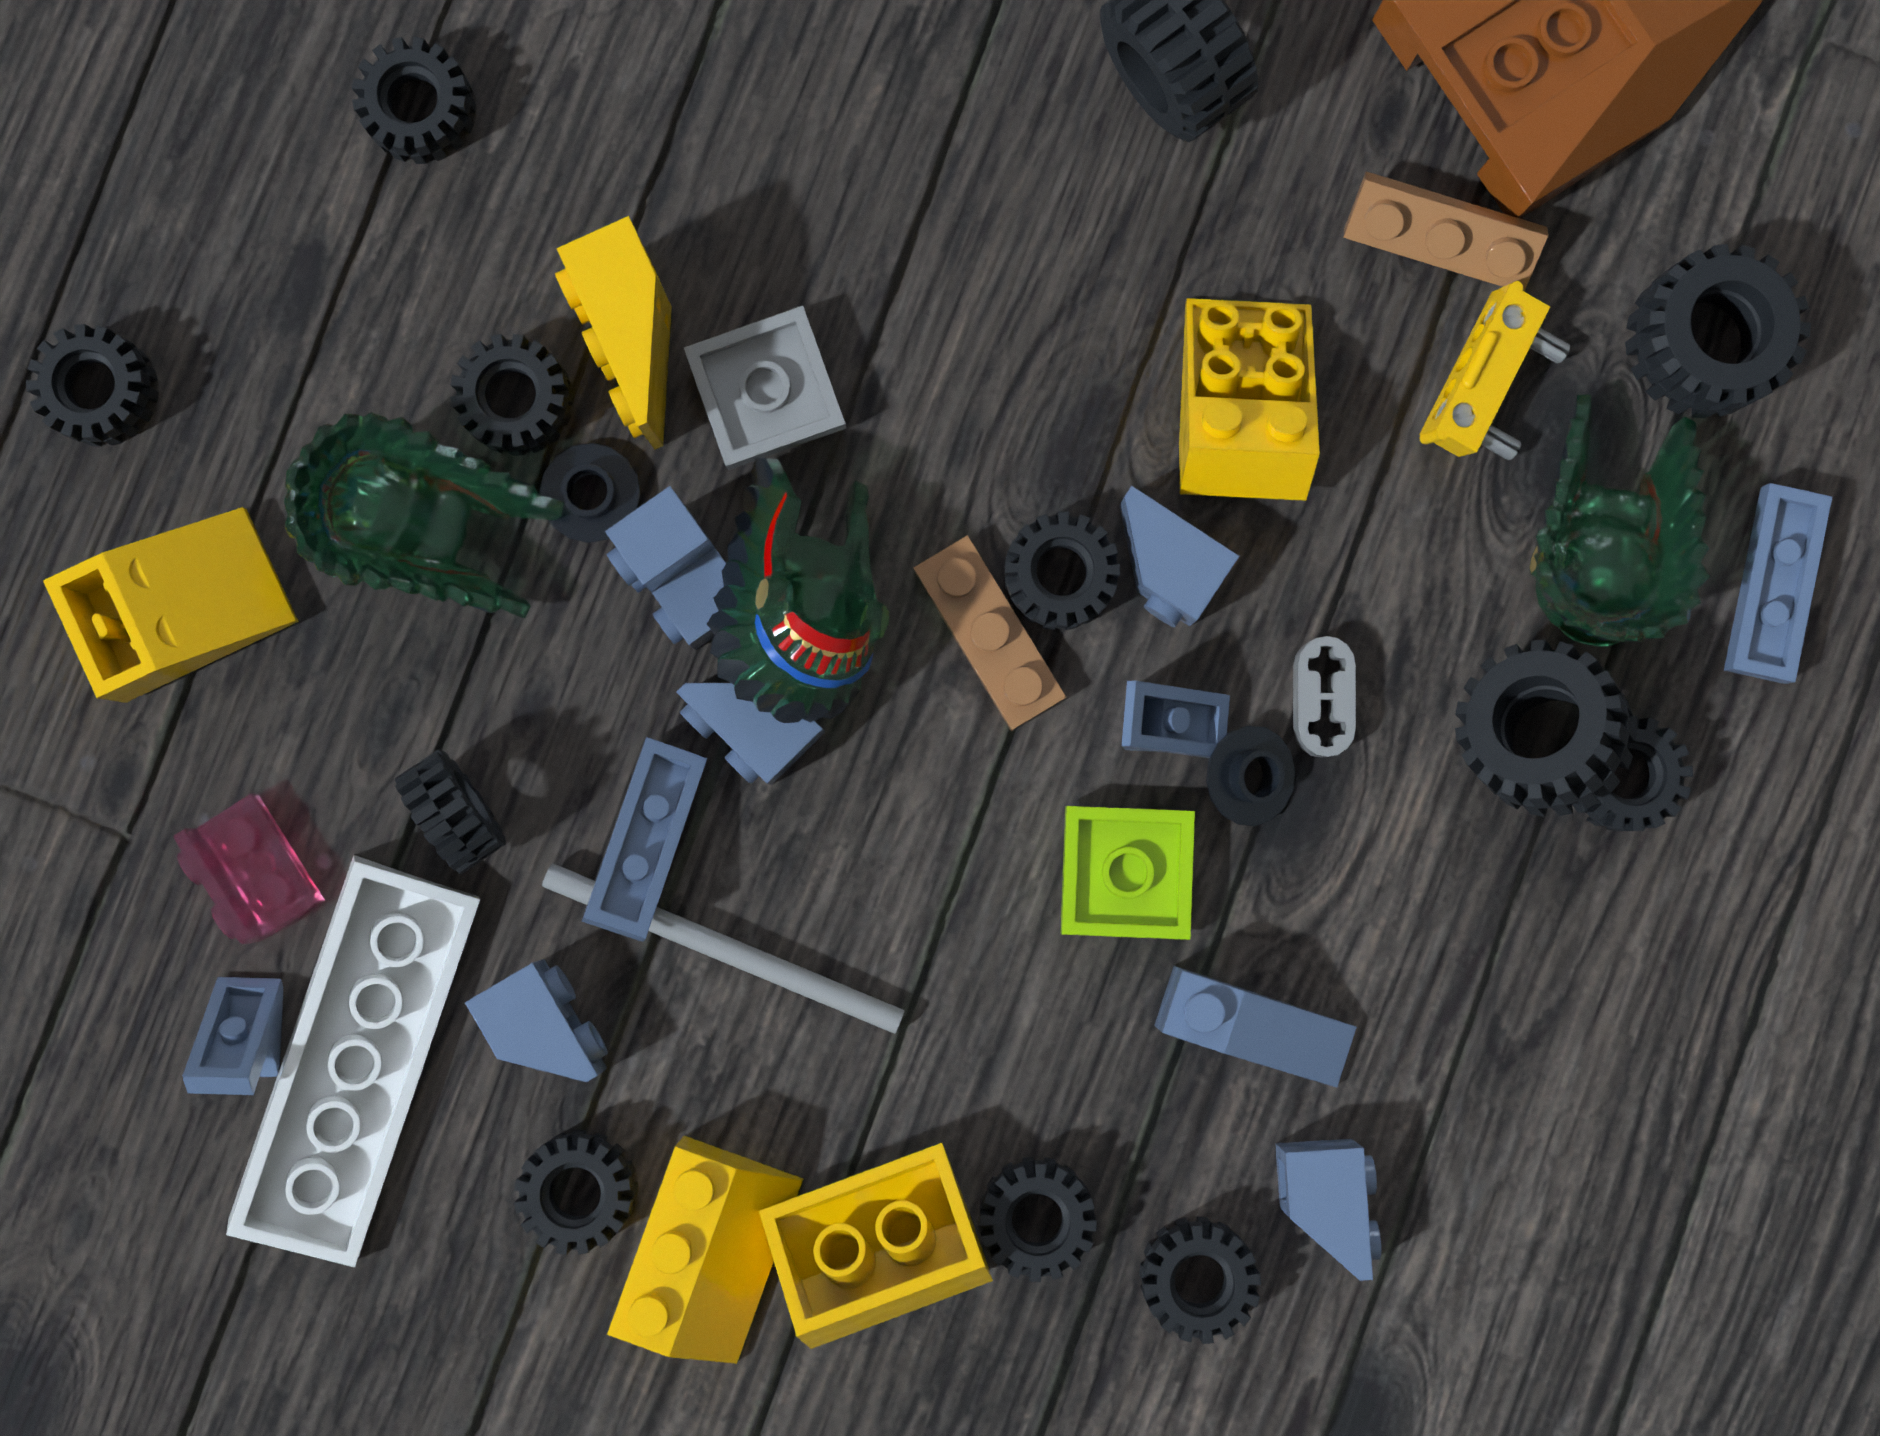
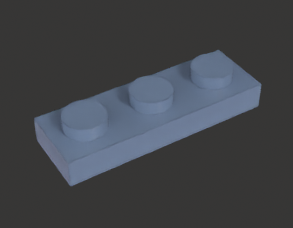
(1778, 583)
(644, 840)

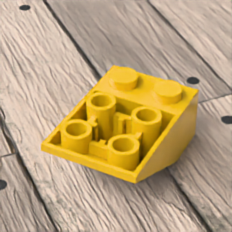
(619, 293)
(1248, 400)
(169, 604)

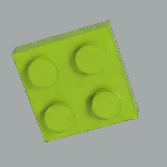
(1127, 872)

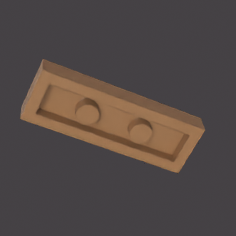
(1444, 231)
(989, 633)

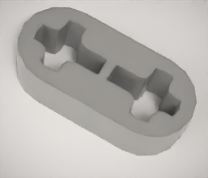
(1340, 696)

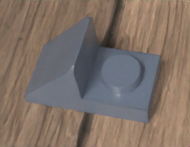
(1173, 719)
(237, 1037)

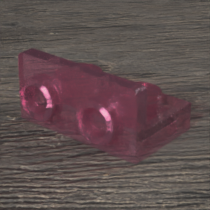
(247, 871)

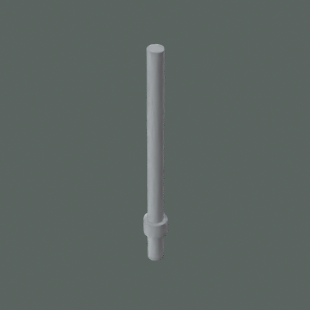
(744, 957)

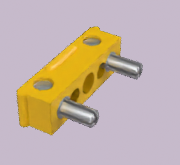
(1486, 371)

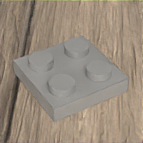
(765, 387)

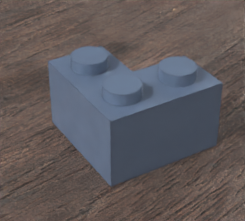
(673, 559)

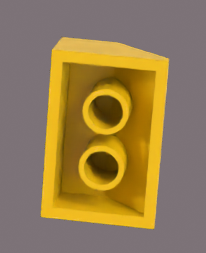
(874, 1246)
(702, 1255)

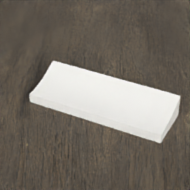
(352, 1063)

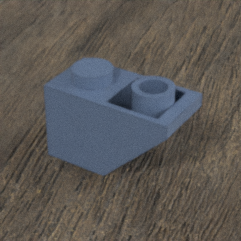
(757, 739)
(535, 1026)
(1326, 1194)

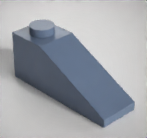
(1254, 1027)

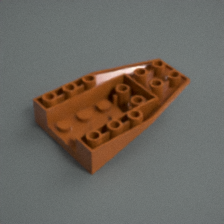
(1560, 80)

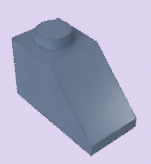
(1171, 560)

